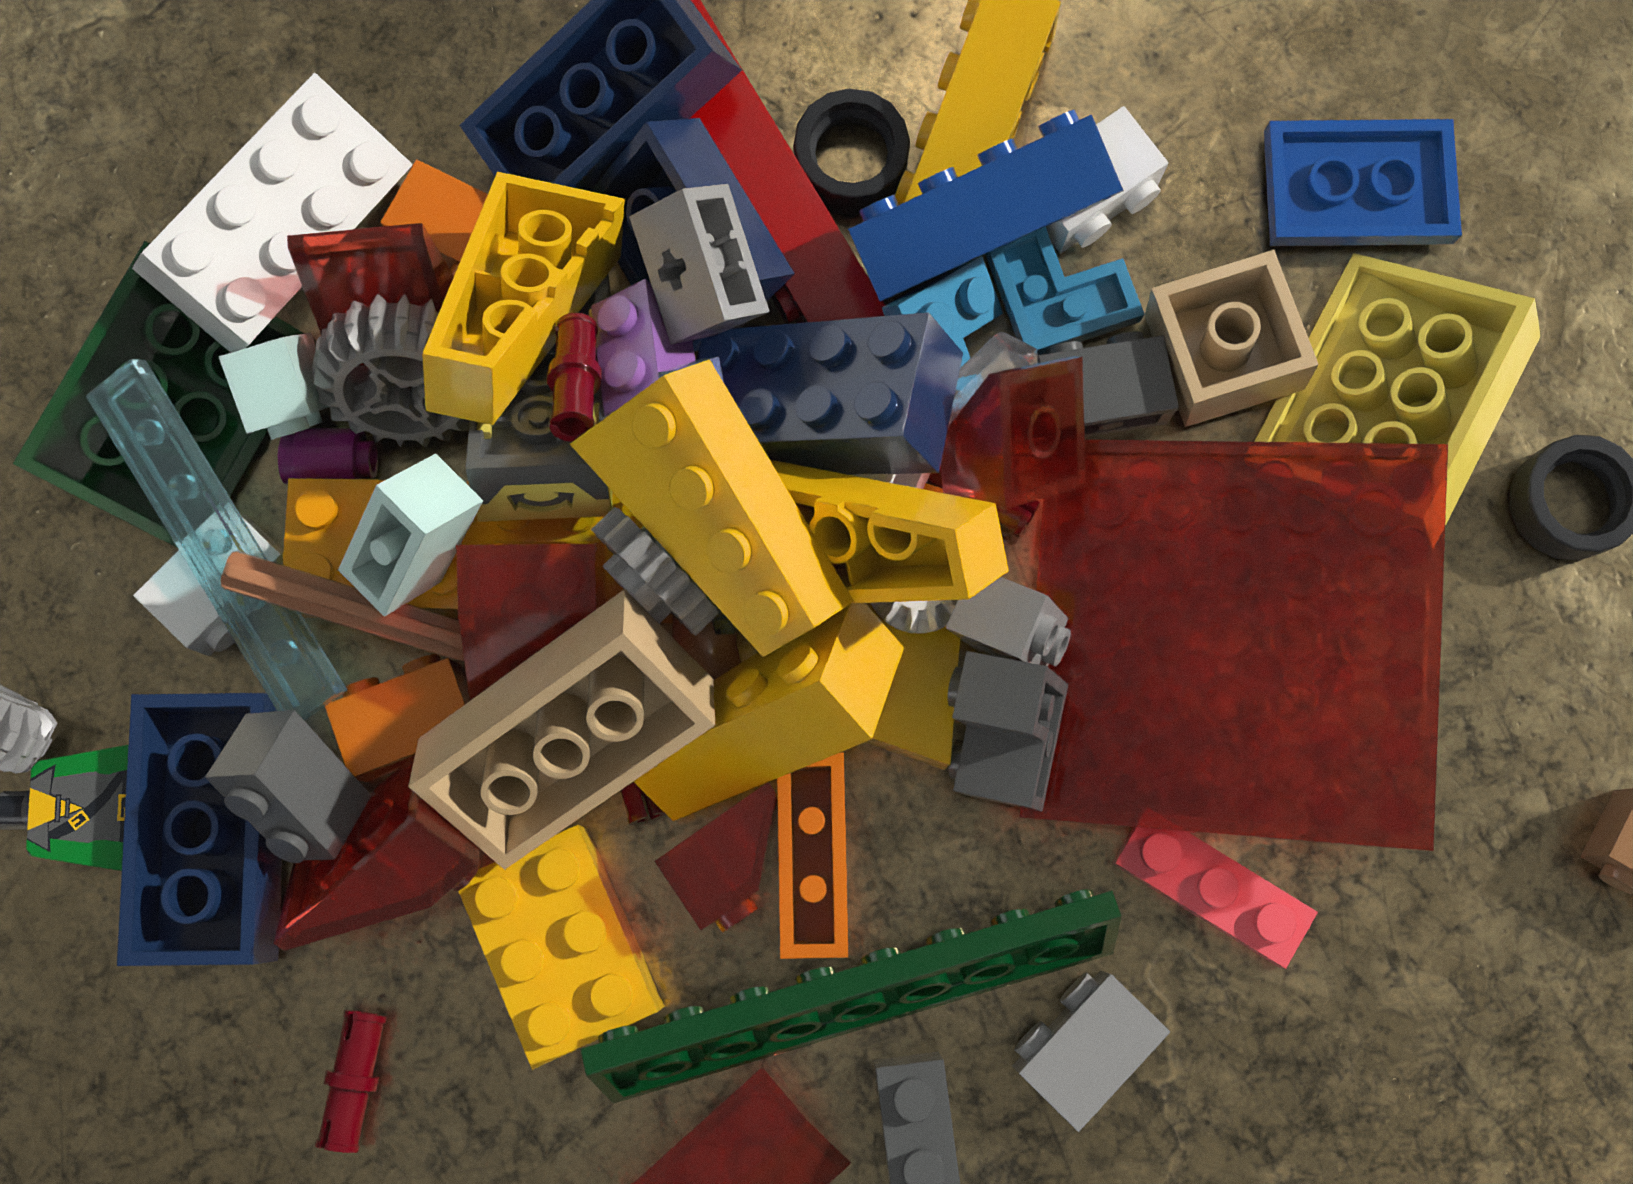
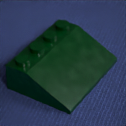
(139, 322)

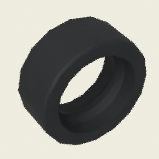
(858, 108)
(1533, 516)

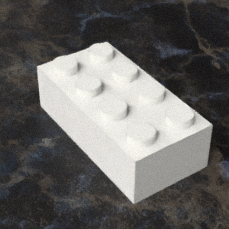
(300, 174)

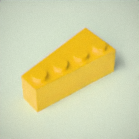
(983, 86)
(525, 266)
(716, 505)
(898, 538)
(916, 710)
(783, 713)

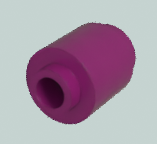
(327, 455)

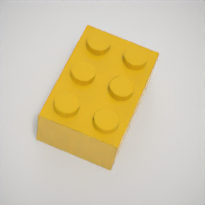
(560, 946)

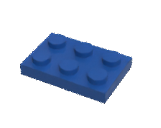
(1362, 182)

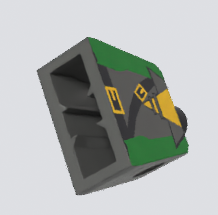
(73, 808)

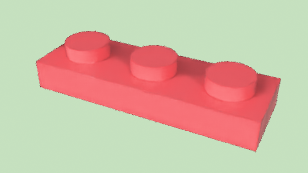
(1217, 891)

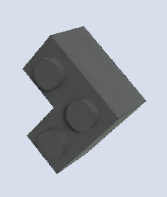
(1010, 730)

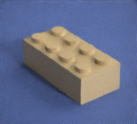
(564, 731)

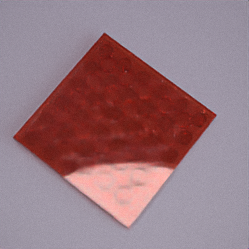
(1250, 639)

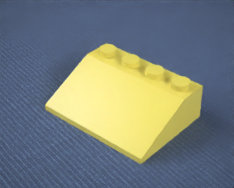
(1410, 364)

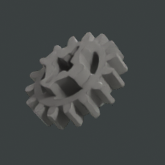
(651, 573)

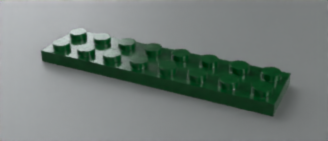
(838, 1003)

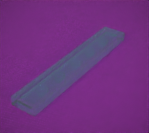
(206, 533)

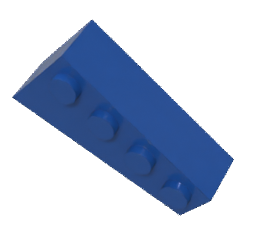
(985, 207)

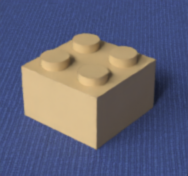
(1231, 337)

